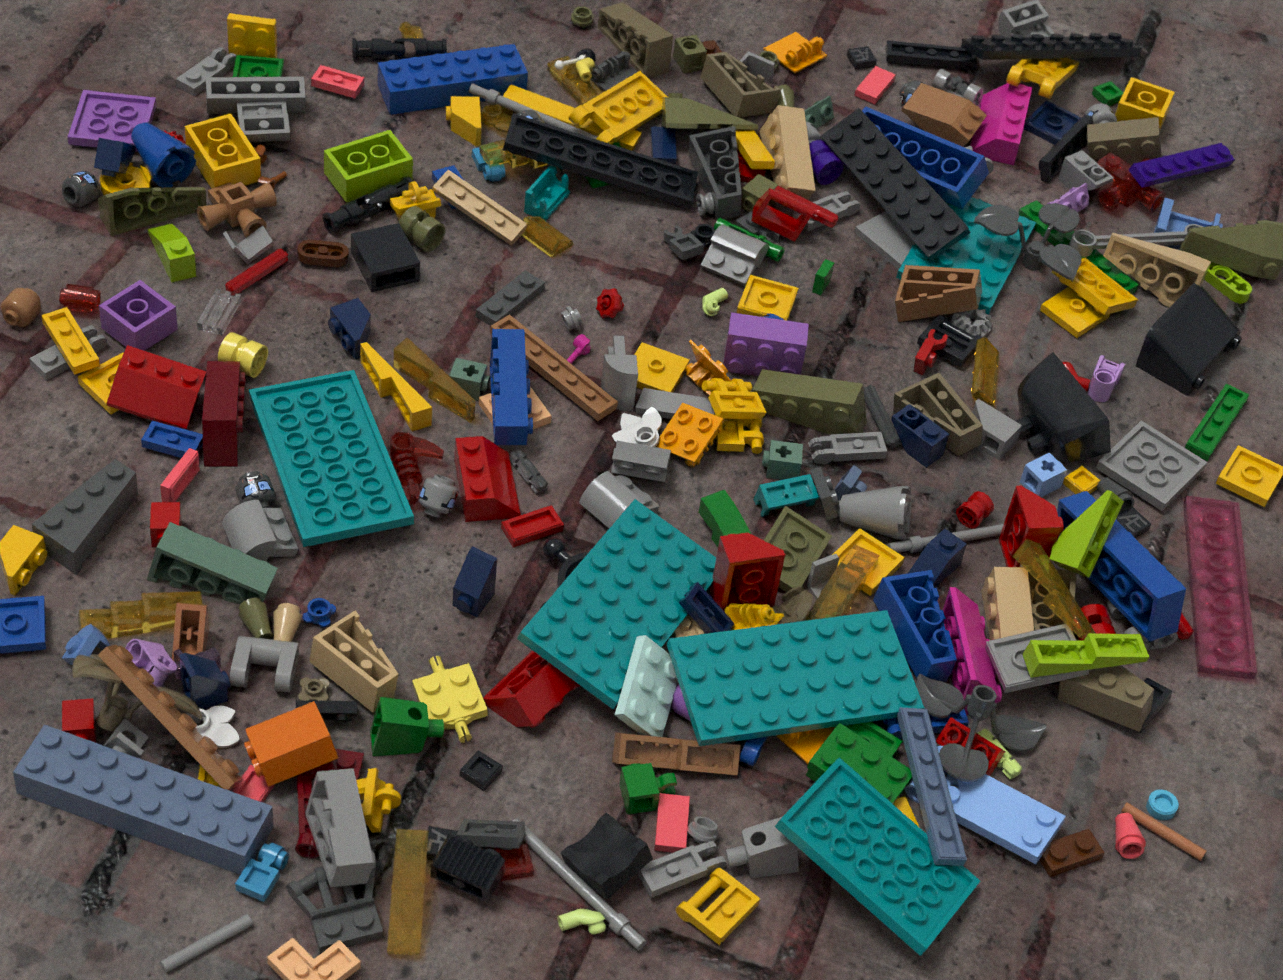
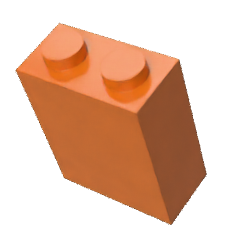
(289, 744)

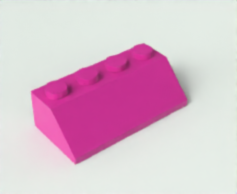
(1003, 126)
(969, 643)

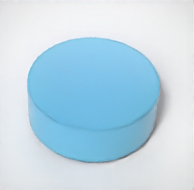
(1162, 805)

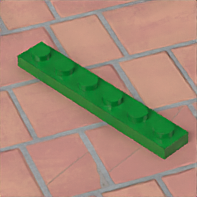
(1031, 212)

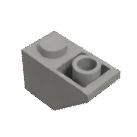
(1082, 169)
(998, 432)

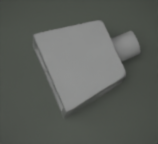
(764, 851)

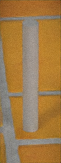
(206, 943)

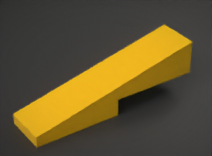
(388, 382)

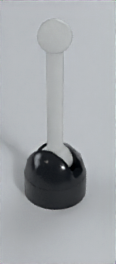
(580, 55)

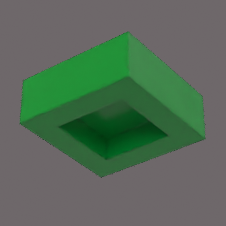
(1107, 93)
(823, 277)

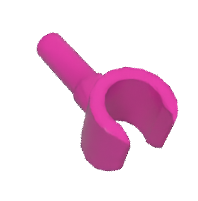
(582, 346)

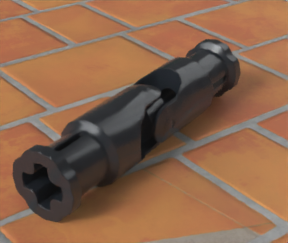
(384, 48)
(372, 203)

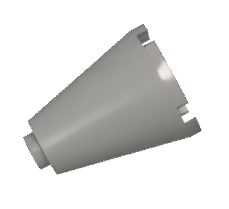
(878, 511)

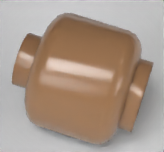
(21, 307)

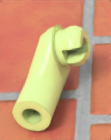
(711, 300)
(582, 917)

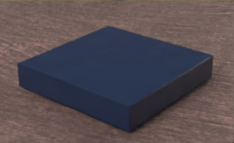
(1050, 122)

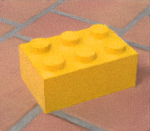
(223, 152)

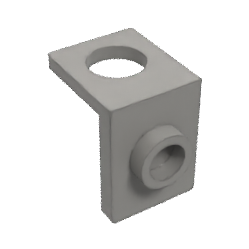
(759, 65)
(252, 245)
(821, 573)
(121, 743)

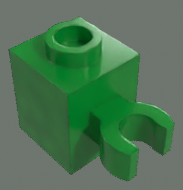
(642, 789)

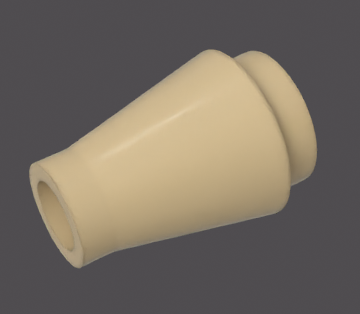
(286, 621)

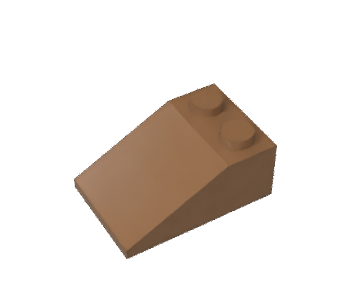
(944, 114)

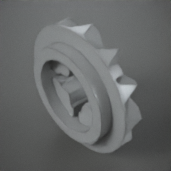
(981, 325)

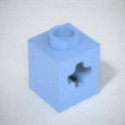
(1043, 475)

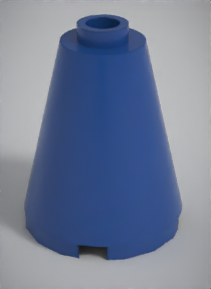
(163, 155)

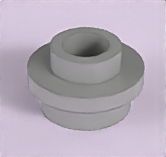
(571, 319)
(703, 830)

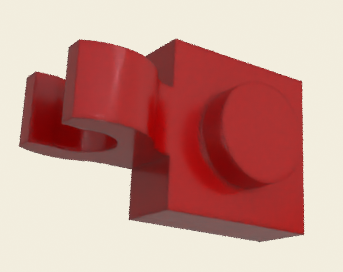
(926, 355)

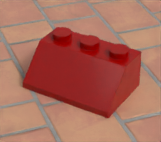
(156, 388)
(485, 480)
(1029, 519)
(746, 571)
(529, 692)

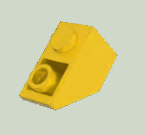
(20, 556)

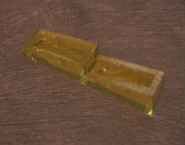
(442, 388)
(1059, 598)

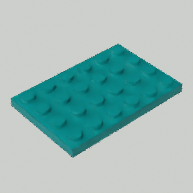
(979, 250)
(876, 855)

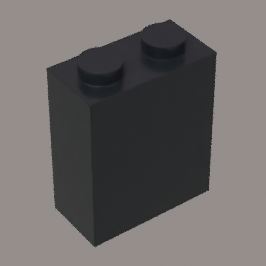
(385, 257)

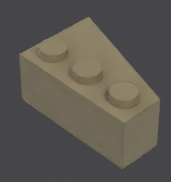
(737, 88)
(1126, 139)
(946, 409)
(1111, 695)

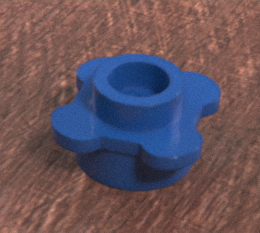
(317, 606)

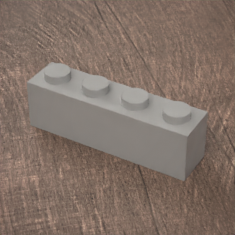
(226, 92)

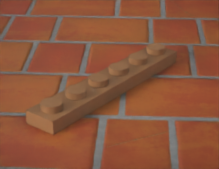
(562, 373)
(178, 724)

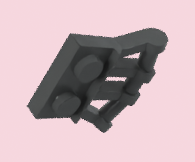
(348, 922)

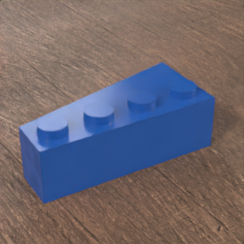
(510, 387)
(918, 623)

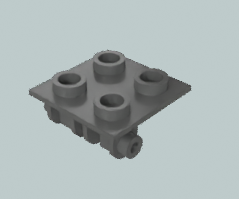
(612, 71)

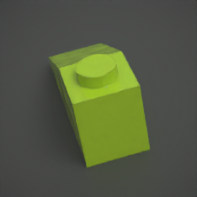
(174, 252)
(1085, 537)

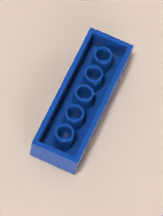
(433, 79)
(944, 165)
(1131, 576)

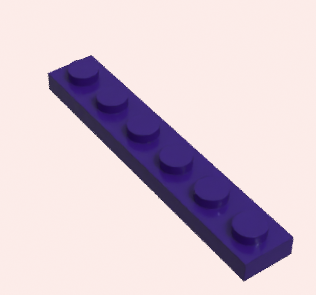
(1181, 165)

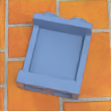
(1175, 222)

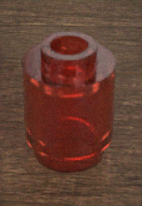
(80, 298)

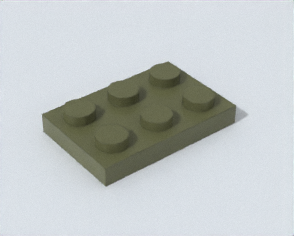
(801, 543)

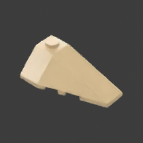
(1157, 267)

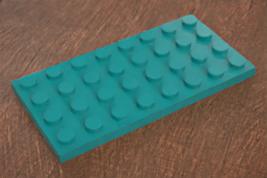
(330, 458)
(618, 592)
(792, 677)

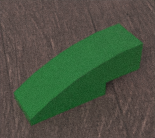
(721, 515)

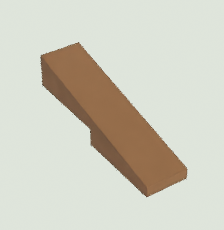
(676, 753)

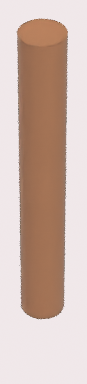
(1164, 832)

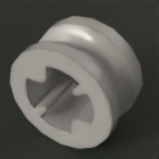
(705, 204)

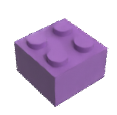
(138, 316)

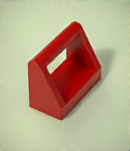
(777, 220)

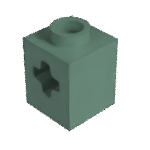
(471, 377)
(783, 460)

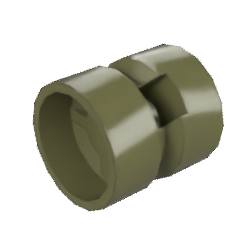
(422, 229)

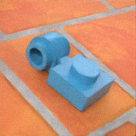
(494, 173)
(260, 877)

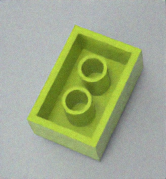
(367, 165)

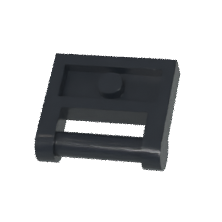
(959, 342)

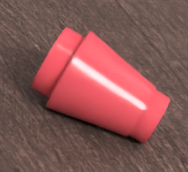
(1128, 838)

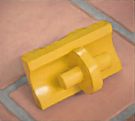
(417, 197)
(378, 799)

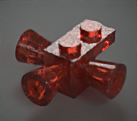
(1125, 187)

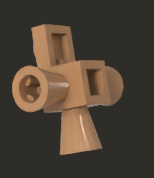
(236, 206)

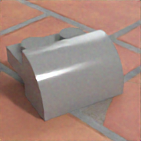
(1024, 20)
(264, 121)
(734, 254)
(620, 374)
(640, 461)
(611, 495)
(259, 531)

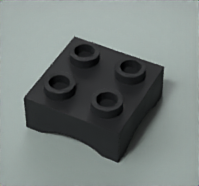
(607, 856)

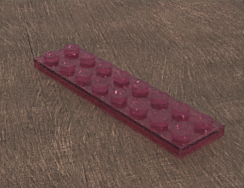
(1219, 588)

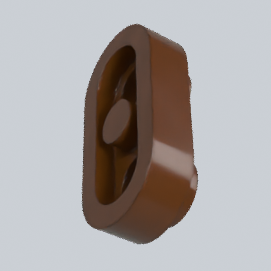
(323, 253)

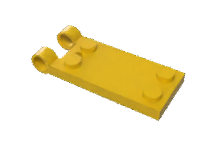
(1045, 72)
(621, 108)

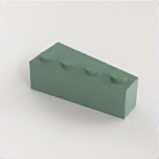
(209, 566)

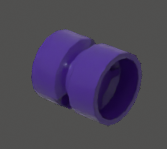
(825, 164)

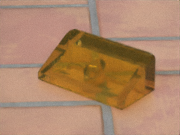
(545, 236)

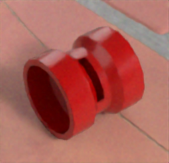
(975, 510)

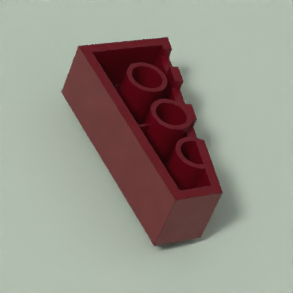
(223, 413)

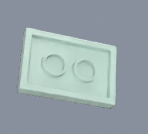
(647, 688)

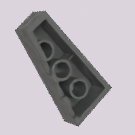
(717, 166)
(86, 515)

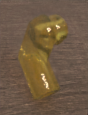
(410, 31)

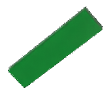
(1216, 422)

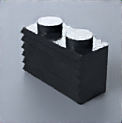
(468, 867)

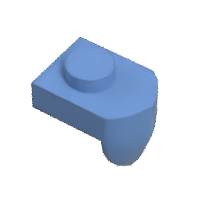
(84, 643)

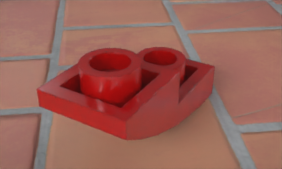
(958, 733)

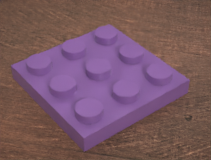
(109, 117)

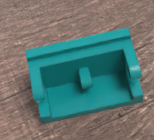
(546, 194)
(786, 493)

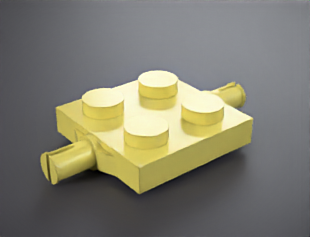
(451, 696)

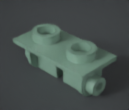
(820, 112)

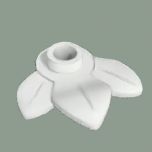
(637, 429)
(216, 726)

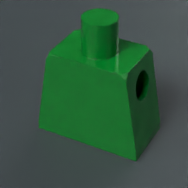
(402, 727)

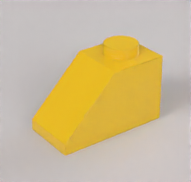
(465, 118)

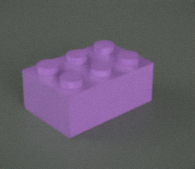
(764, 344)

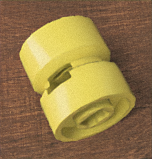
(250, 354)

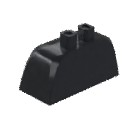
(1061, 414)

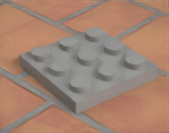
(1151, 465)

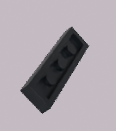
(930, 55)
(1069, 144)

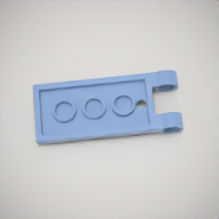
(1001, 814)

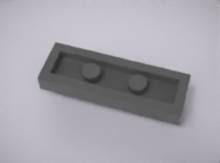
(510, 298)

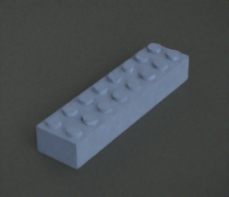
(143, 799)

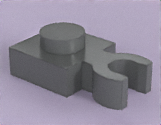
(746, 223)
(683, 245)

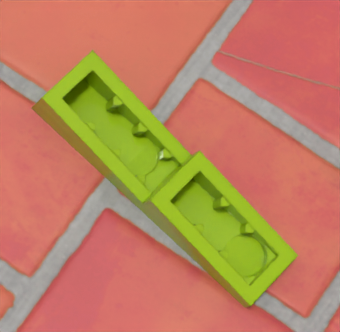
(1095, 652)

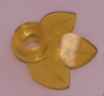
(497, 116)

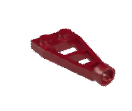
(346, 760)

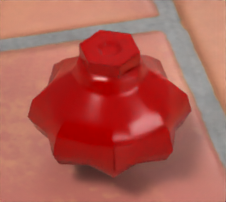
(609, 303)

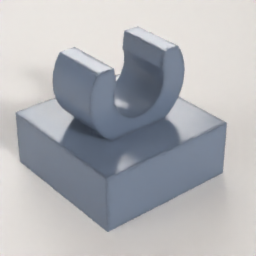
(849, 484)

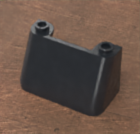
(1187, 340)

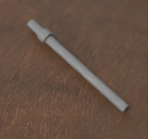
(493, 97)
(917, 544)
(617, 922)

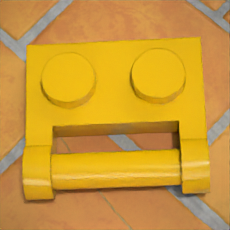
(725, 912)

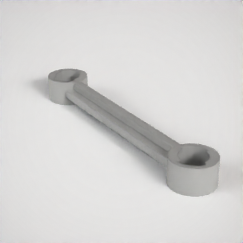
(1100, 242)

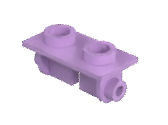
(1075, 199)

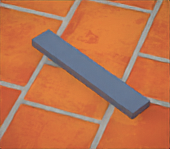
(931, 787)

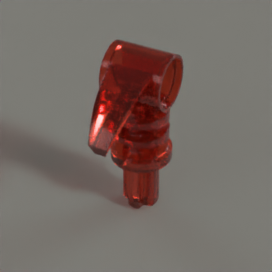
(404, 454)

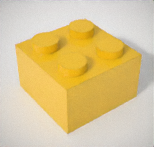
(1144, 101)

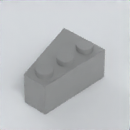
(340, 828)

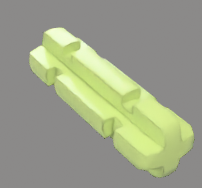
(1011, 767)

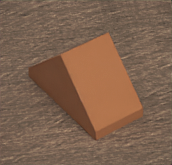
(190, 628)

